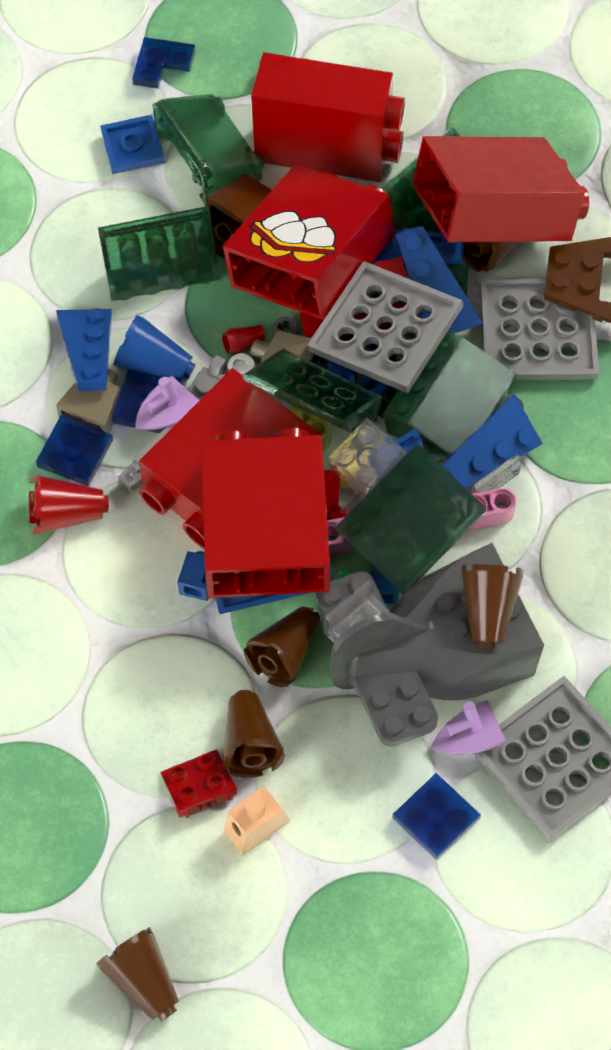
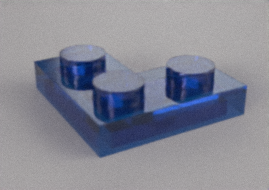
(161, 54)

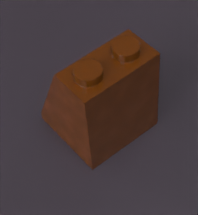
(232, 206)

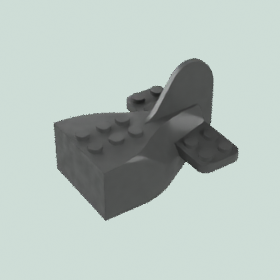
(424, 650)

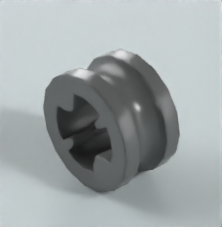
(285, 322)

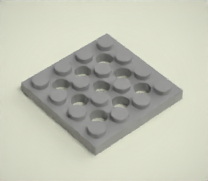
(391, 342)
(528, 365)
(535, 755)

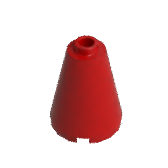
(63, 504)

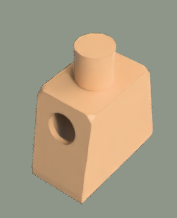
(256, 819)

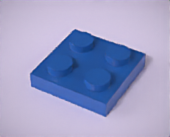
(132, 144)

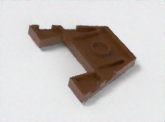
(576, 275)

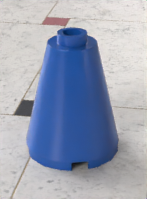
(152, 352)

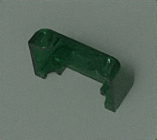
(206, 141)

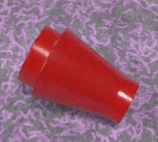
(241, 338)

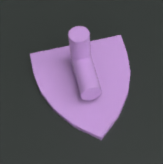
(165, 405)
(470, 731)

